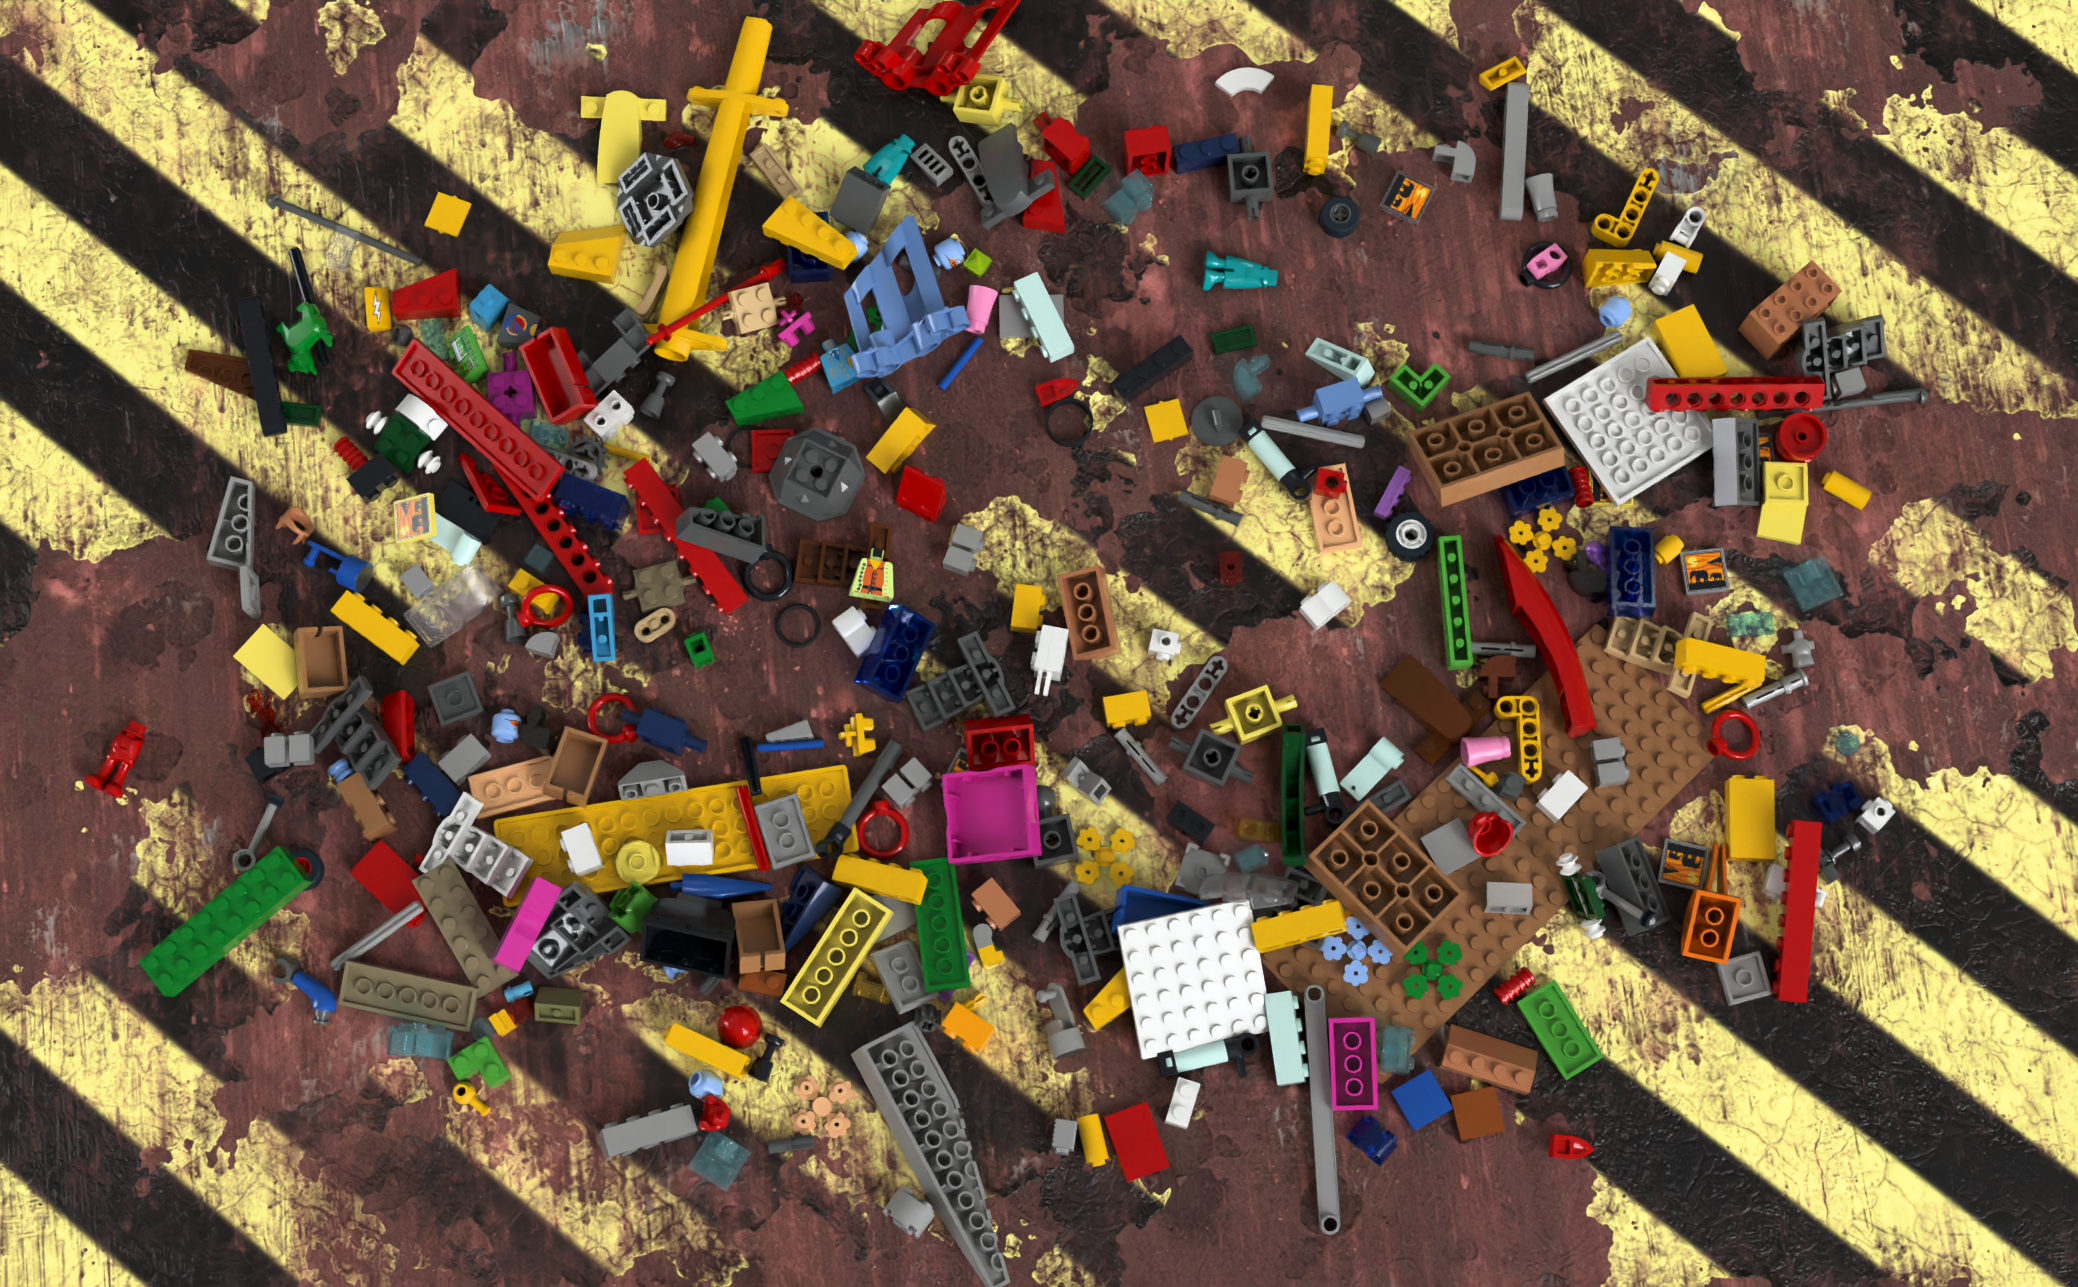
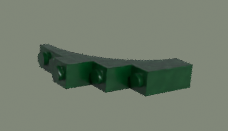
(1292, 794)

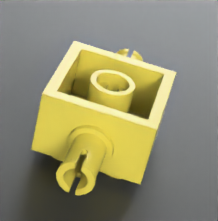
(983, 100)
(1259, 702)

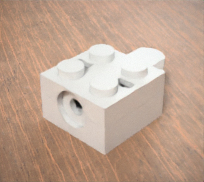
(1050, 655)

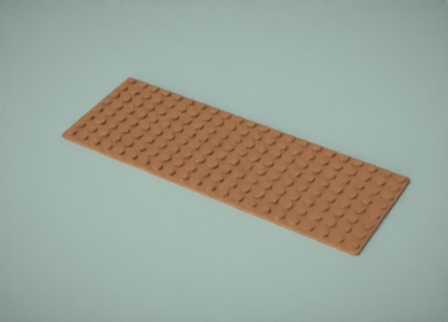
(1663, 755)

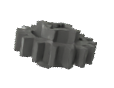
(588, 449)

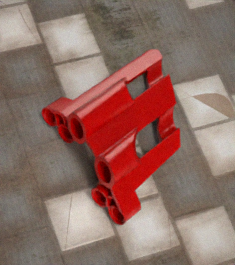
(947, 60)

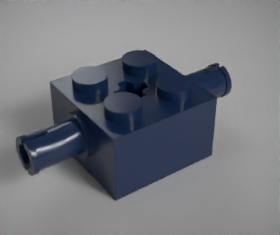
(663, 731)

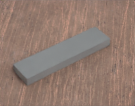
(1481, 796)

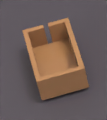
(320, 662)
(575, 766)
(758, 936)

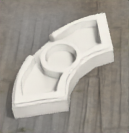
(1244, 79)

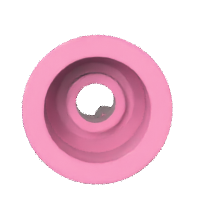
(979, 307)
(1484, 749)

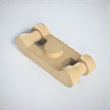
(653, 293)

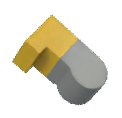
(983, 939)

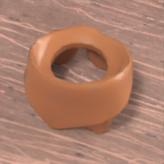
(298, 514)

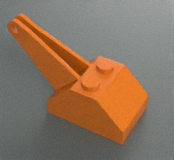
(1711, 915)

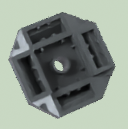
(653, 198)
(821, 496)

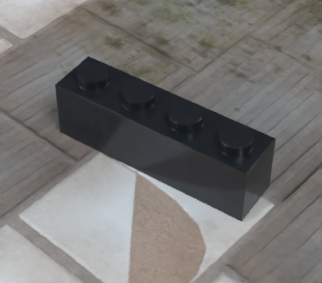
(1151, 370)

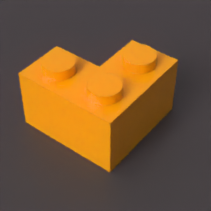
(968, 1027)

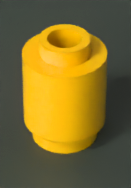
(1667, 549)

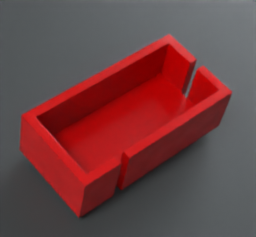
(558, 376)

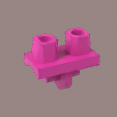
(803, 322)

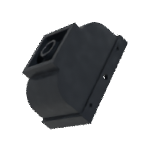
(689, 933)

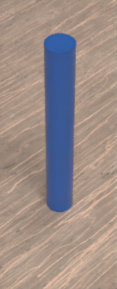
(960, 363)
(790, 745)

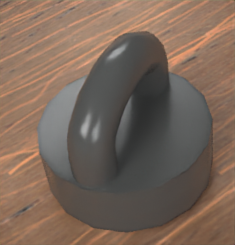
(402, 335)

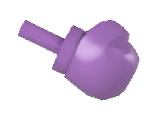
(1594, 554)

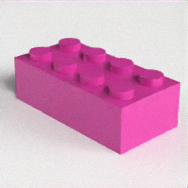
(1353, 1063)

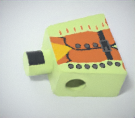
(873, 578)

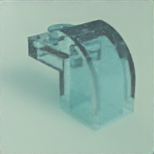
(1244, 377)

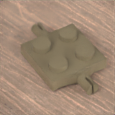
(659, 586)

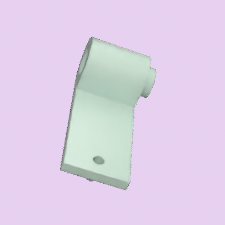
(455, 540)
(1372, 769)

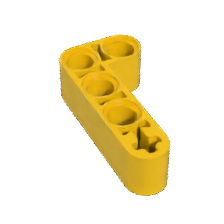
(1632, 207)
(1524, 740)

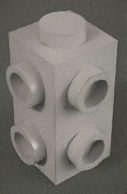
(719, 462)

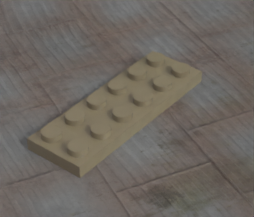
(463, 925)
(408, 995)

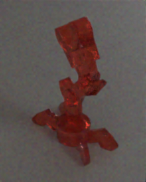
(265, 714)

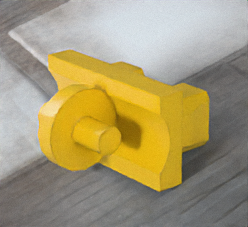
(854, 735)

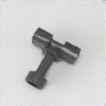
(1827, 858)

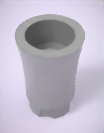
(1542, 196)

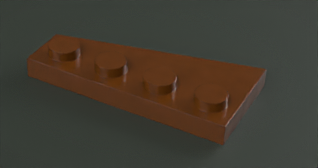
(222, 370)

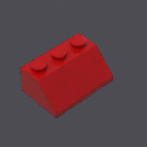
(399, 723)
(999, 742)

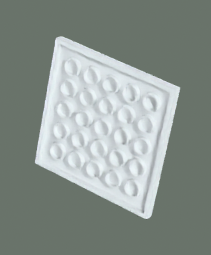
(1616, 430)
(1193, 977)

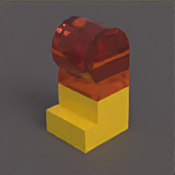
(512, 1016)

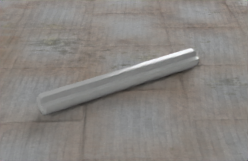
(1574, 356)
(1312, 431)
(377, 935)

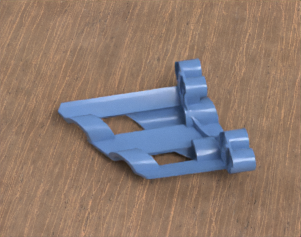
(910, 323)

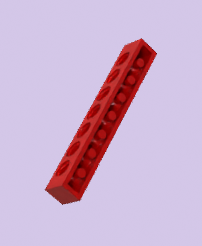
(1789, 386)
(556, 538)

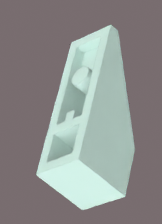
(1341, 361)

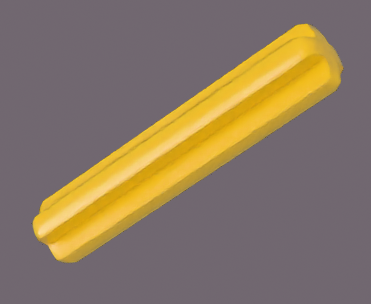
(1726, 697)

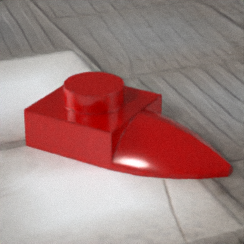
(1055, 390)
(1568, 1147)

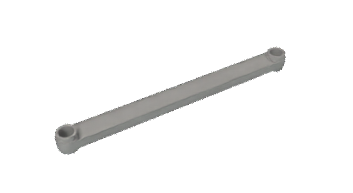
(1321, 1109)

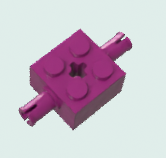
(513, 382)

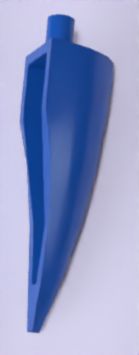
(716, 887)

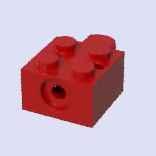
(1063, 143)

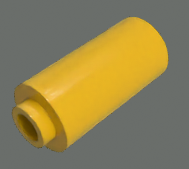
(1693, 258)
(1846, 489)
(1092, 1140)

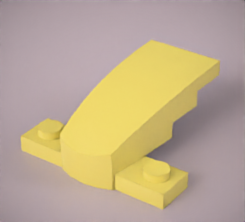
(620, 129)

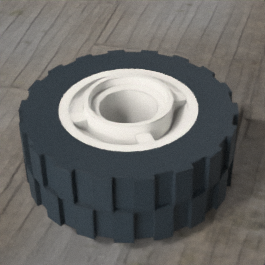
(1407, 549)

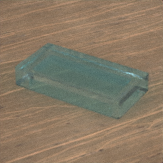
(434, 337)
(1750, 624)

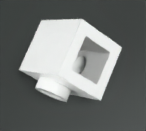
(1164, 645)
(1875, 814)

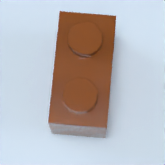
(764, 983)

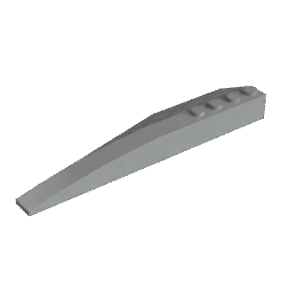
(933, 1139)

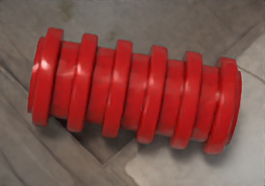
(803, 368)
(350, 453)
(1581, 484)
(1514, 985)

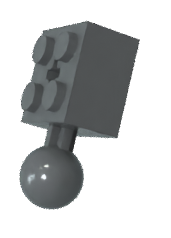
(1057, 827)

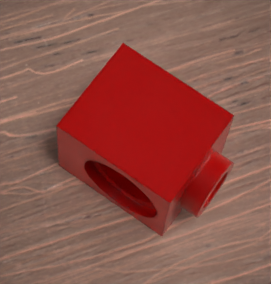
(1323, 490)

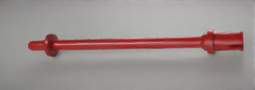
(764, 273)

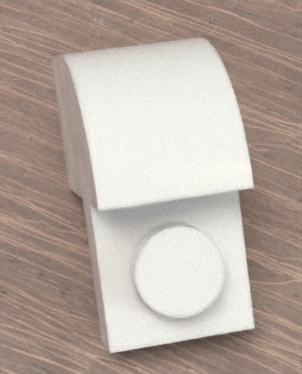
(422, 416)

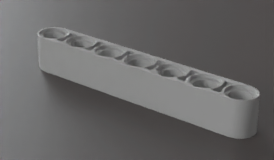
(1514, 151)

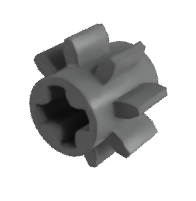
(927, 1018)

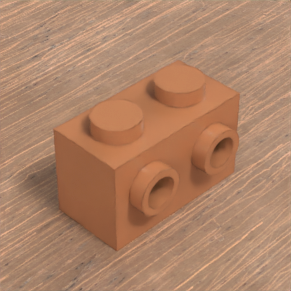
(1228, 481)
(995, 904)

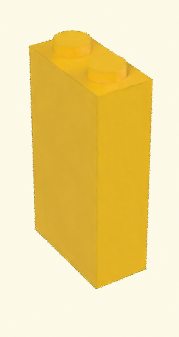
(1318, 129)
(1688, 344)
(1749, 819)
(707, 1051)

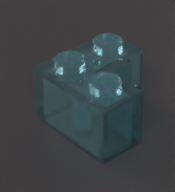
(1133, 197)
(419, 1041)

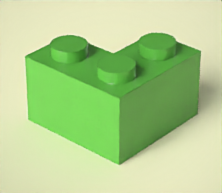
(1418, 390)
(480, 1057)

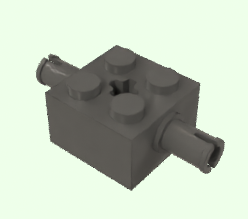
(1260, 184)
(1210, 745)

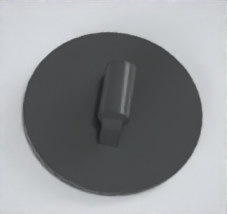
(1217, 421)

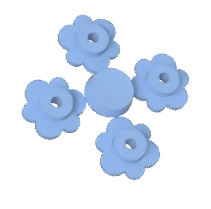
(1356, 950)

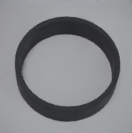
(1075, 402)

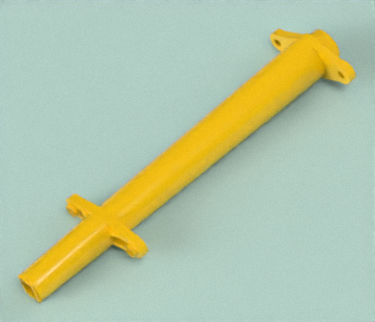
(713, 190)

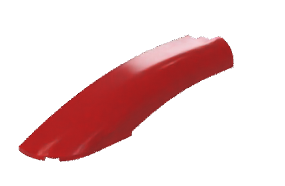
(1549, 633)

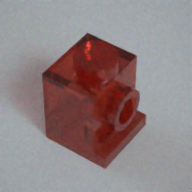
(1230, 577)

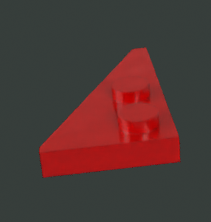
(487, 489)

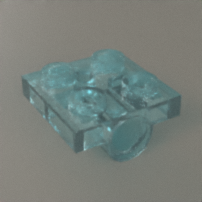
(1813, 583)
(719, 1160)

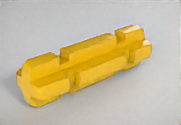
(971, 1004)

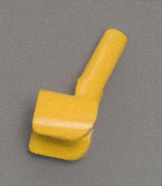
(1489, 780)

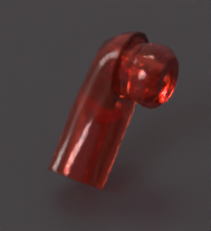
(678, 138)
(794, 304)

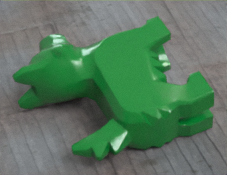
(303, 335)

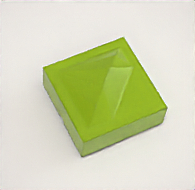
(977, 263)

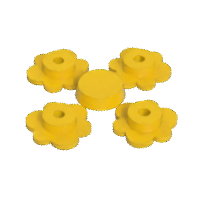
(1542, 540)
(1105, 856)

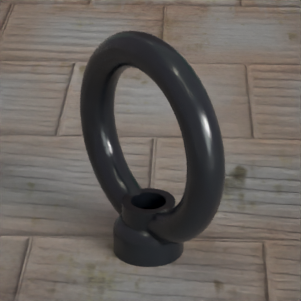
(1528, 279)
(789, 570)

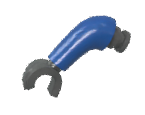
(320, 995)

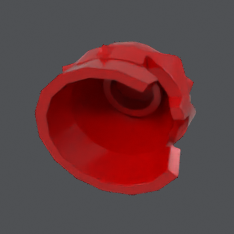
(1489, 833)
(739, 1026)

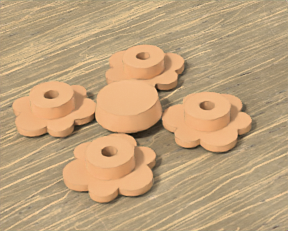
(822, 1106)

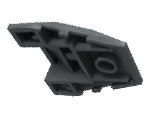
(576, 932)

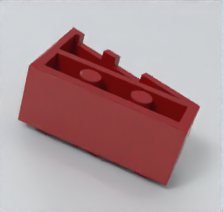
(1045, 211)
(429, 298)

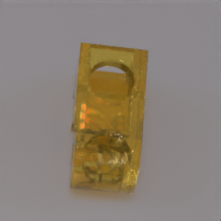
(1256, 831)
(870, 990)

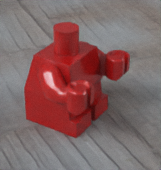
(715, 1114)

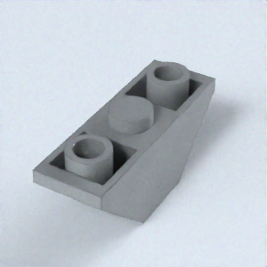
(652, 779)

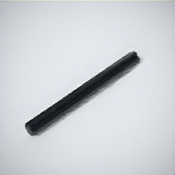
(308, 296)

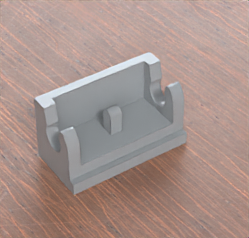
(1508, 898)

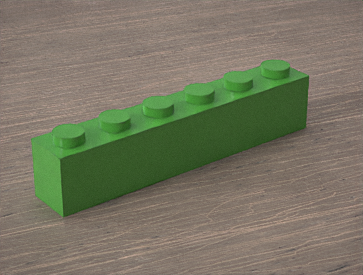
(1454, 603)

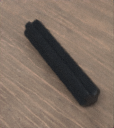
(751, 766)

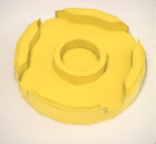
(638, 862)

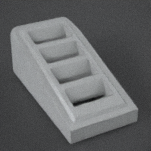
(930, 173)
(794, 732)

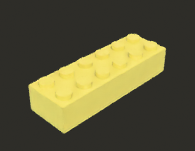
(837, 957)

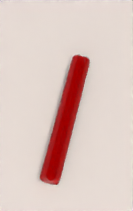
(752, 828)

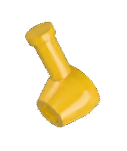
(469, 1097)

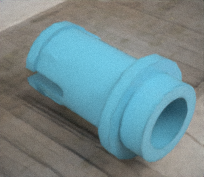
(518, 991)

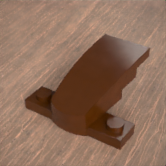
(836, 563)
(1433, 707)

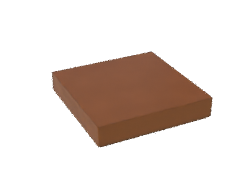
(1477, 1113)

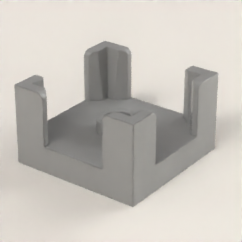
(1196, 866)

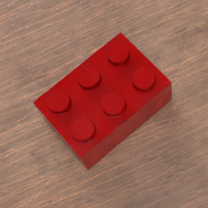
(1147, 150)

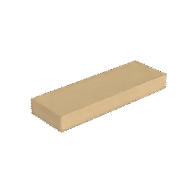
(775, 172)

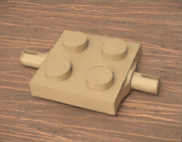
(752, 308)

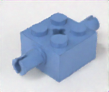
(1338, 402)

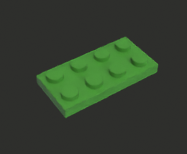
(1559, 1030)

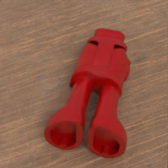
(123, 750)

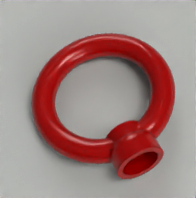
(526, 615)
(628, 731)
(1719, 745)
(882, 808)

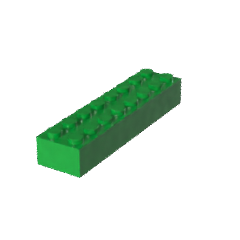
(225, 921)

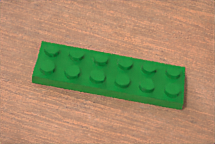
(941, 928)

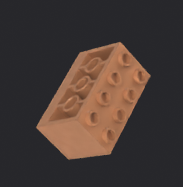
(1780, 315)

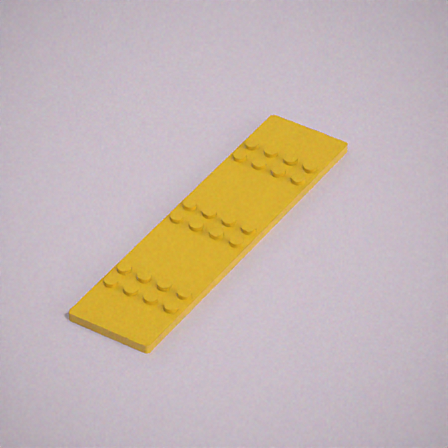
(821, 793)

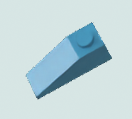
(602, 626)

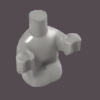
(1800, 650)

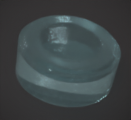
(1847, 744)
(481, 1028)

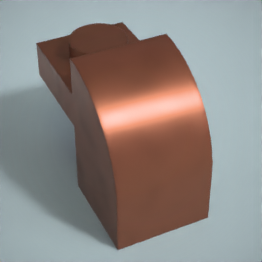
(1496, 669)

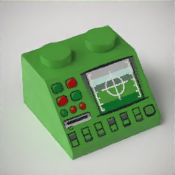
(468, 356)

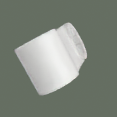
(1686, 229)

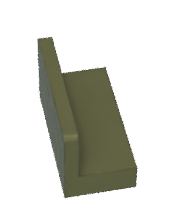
(558, 1005)

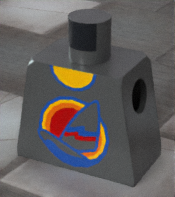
(518, 327)

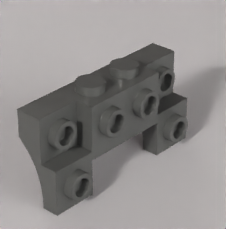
(619, 355)

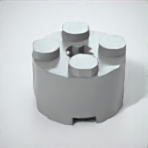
(908, 1212)

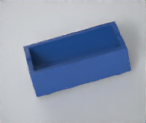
(1141, 904)

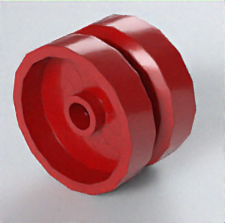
(1799, 438)

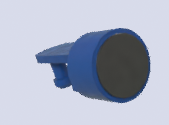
(353, 571)

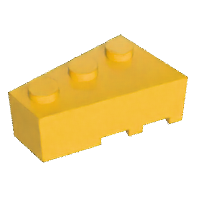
(900, 440)

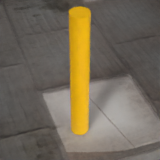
(625, 452)

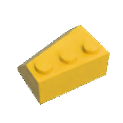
(588, 253)
(1617, 267)

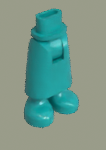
(890, 159)
(1236, 273)

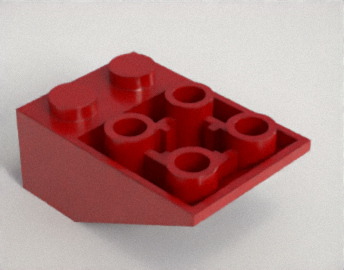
(921, 494)

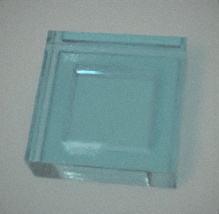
(539, 558)

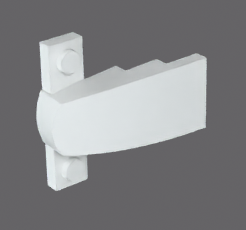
(476, 850)

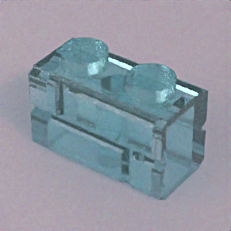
(1396, 1050)

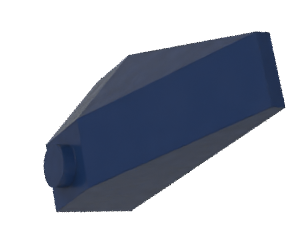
(809, 902)

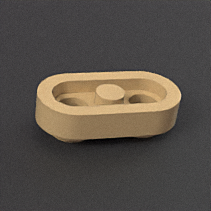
(654, 624)

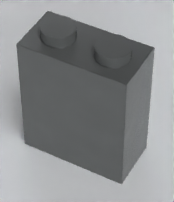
(859, 200)

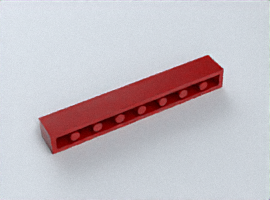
(703, 561)
(1798, 910)

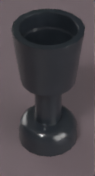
(763, 1066)

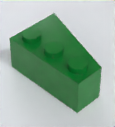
(765, 401)

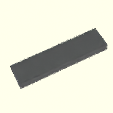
(1384, 800)

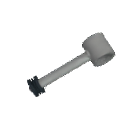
(274, 801)
(1647, 918)

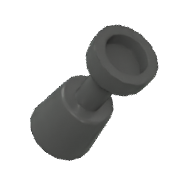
(1366, 142)
(654, 402)
(513, 629)

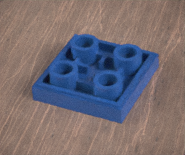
(1421, 1100)

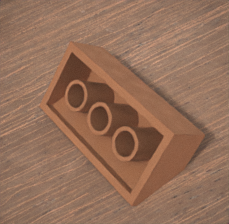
(1089, 614)
(1489, 1060)

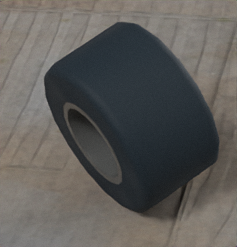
(1344, 211)

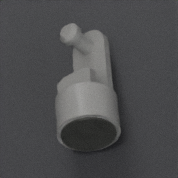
(1062, 1032)

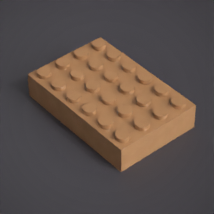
(1486, 449)
(1383, 879)

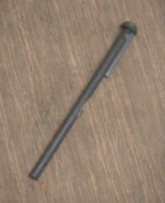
(273, 201)
(1877, 399)

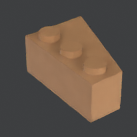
(367, 808)

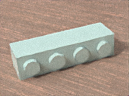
(1043, 317)
(1285, 1038)

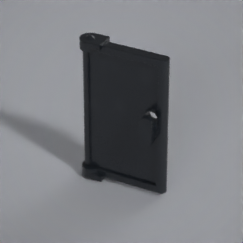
(467, 514)

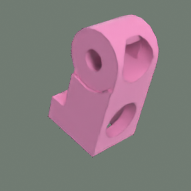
(1544, 263)

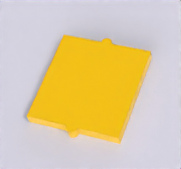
(447, 214)
(1166, 420)

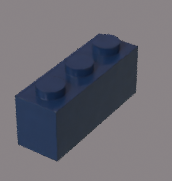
(1204, 153)
(433, 784)

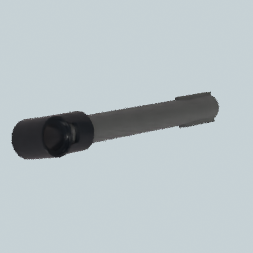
(841, 830)

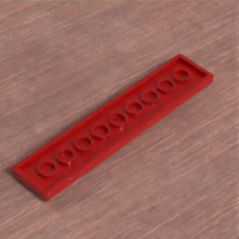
(478, 420)

